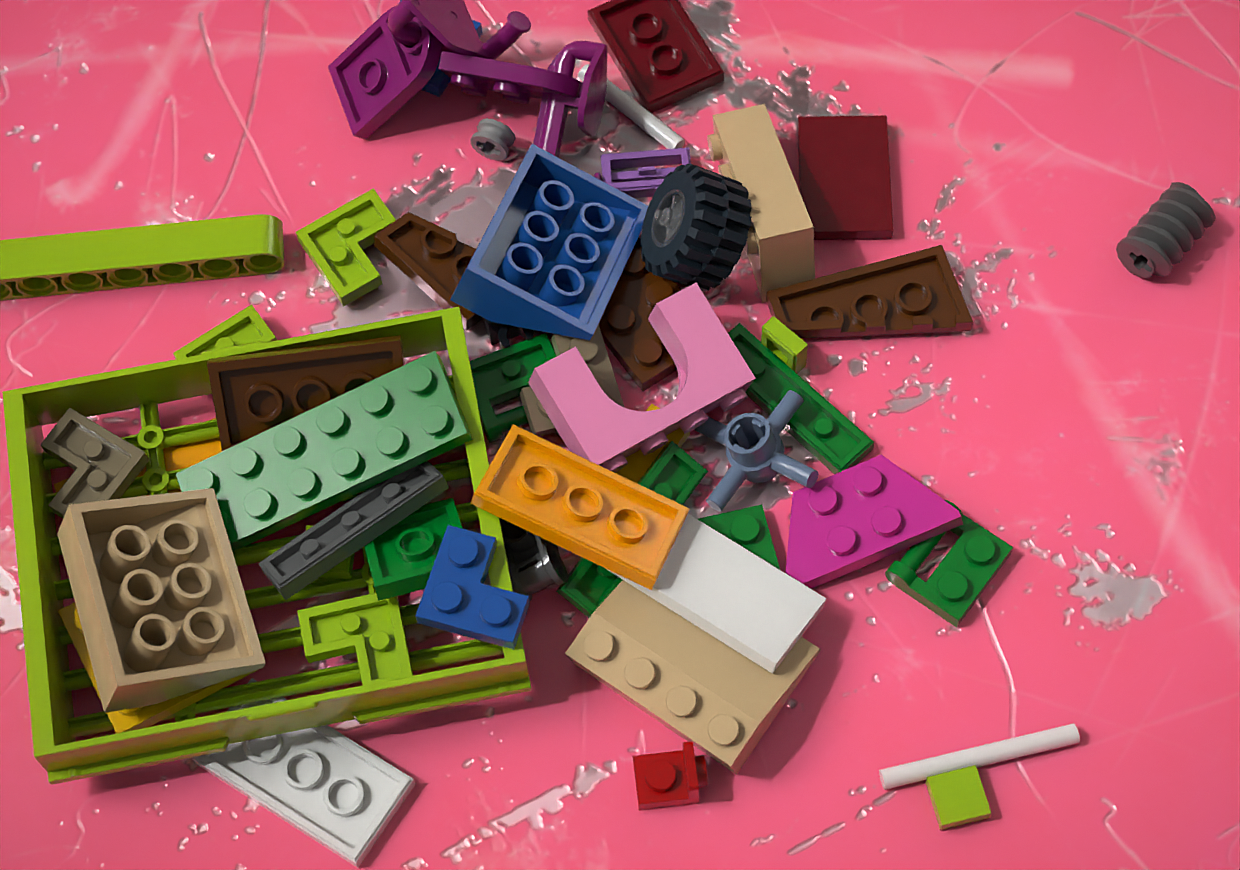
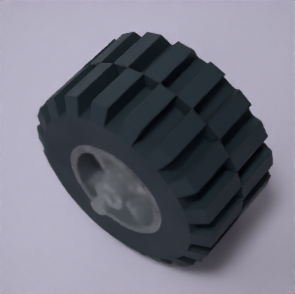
(695, 227)

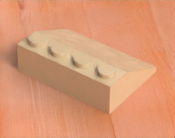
(157, 596)
(685, 674)

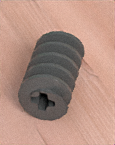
(1165, 232)

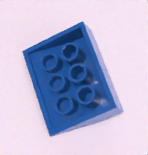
(552, 250)

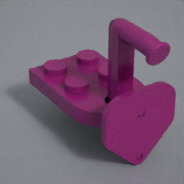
(402, 53)
(554, 86)

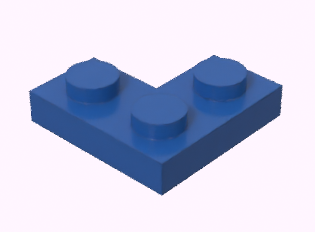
(460, 600)

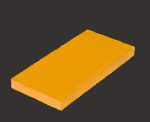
(580, 506)

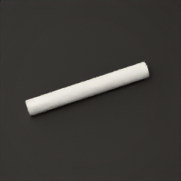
(639, 115)

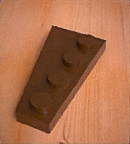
(880, 298)

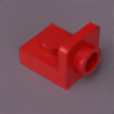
(669, 778)

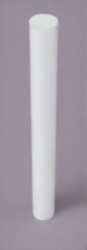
(980, 755)

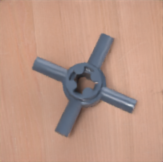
(756, 450)

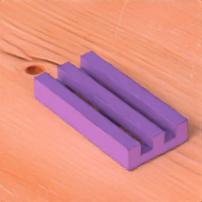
(647, 178)

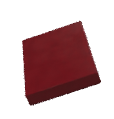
(656, 50)
(846, 176)

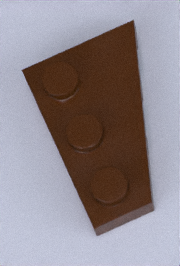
(429, 258)

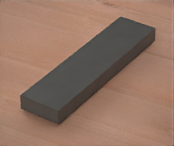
(351, 528)

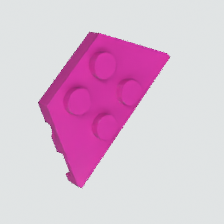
(860, 520)

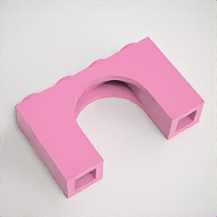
(606, 433)

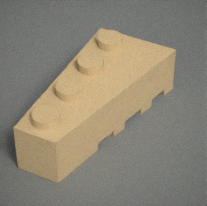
(780, 229)

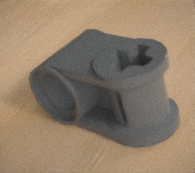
(531, 560)

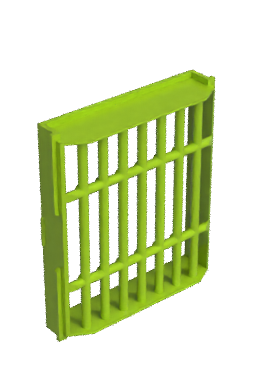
(44, 591)

